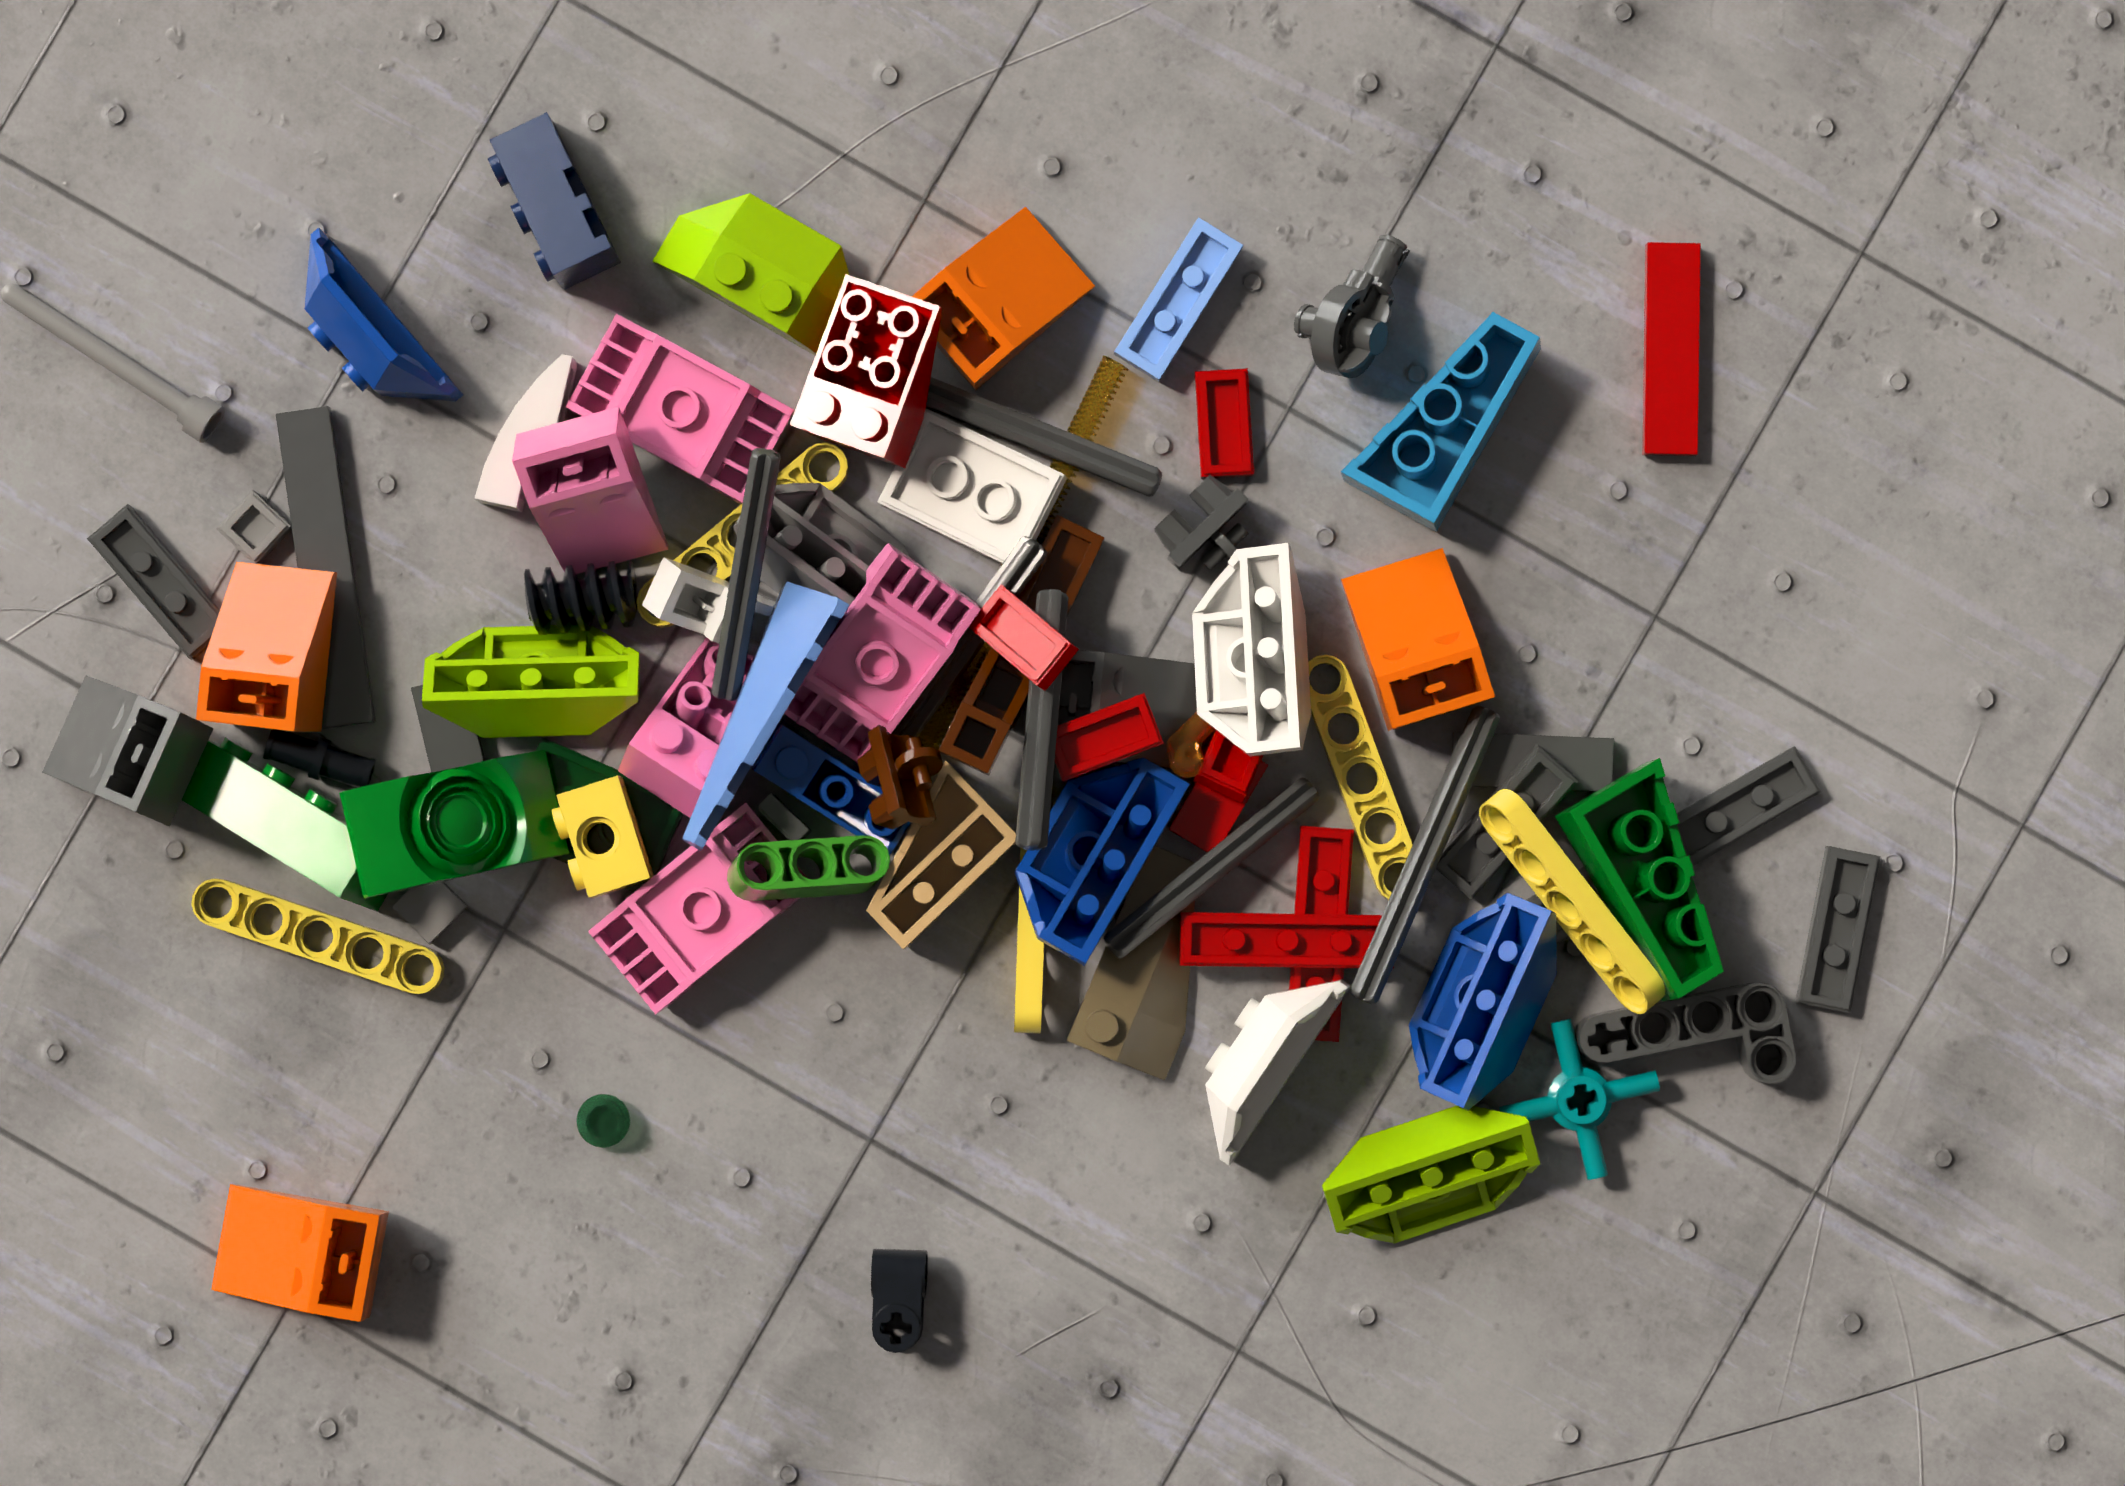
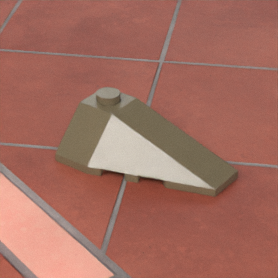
(1140, 1001)

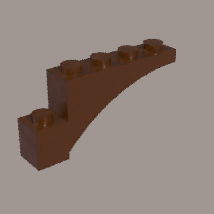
(1000, 688)

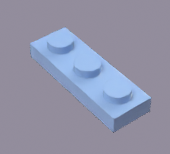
(1178, 299)

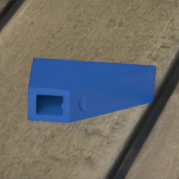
(823, 784)

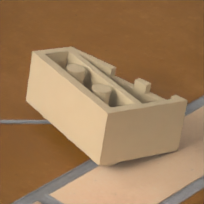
(939, 859)

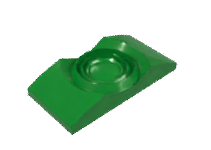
(452, 823)

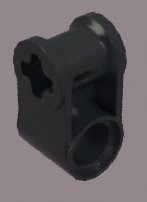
(899, 1287)

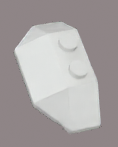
(1254, 653)
(1263, 1058)

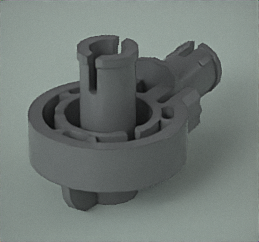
(1369, 302)

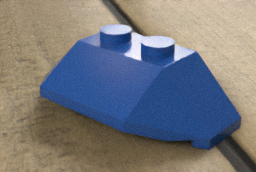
(367, 331)
(1095, 851)
(1484, 999)

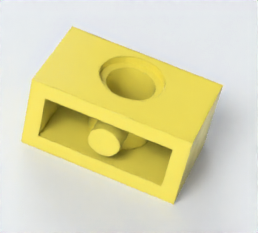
(626, 861)

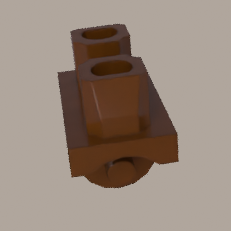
(904, 774)

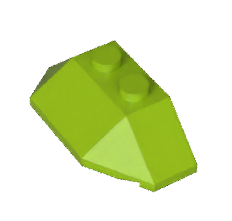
(759, 265)
(531, 682)
(1430, 1173)

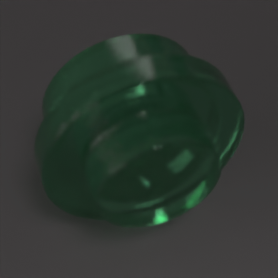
(603, 1120)

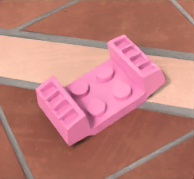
(680, 406)
(881, 653)
(688, 915)

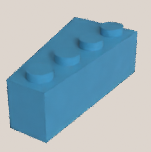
(1439, 435)

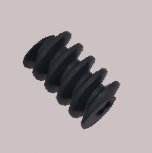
(581, 598)

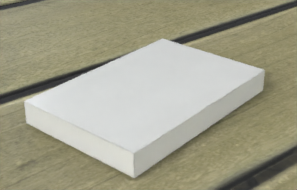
(972, 488)

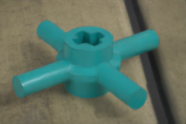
(1596, 1110)

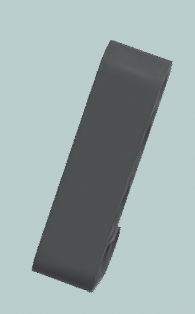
(1682, 1033)

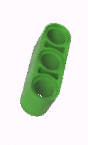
(829, 854)

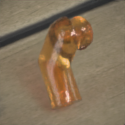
(1184, 747)

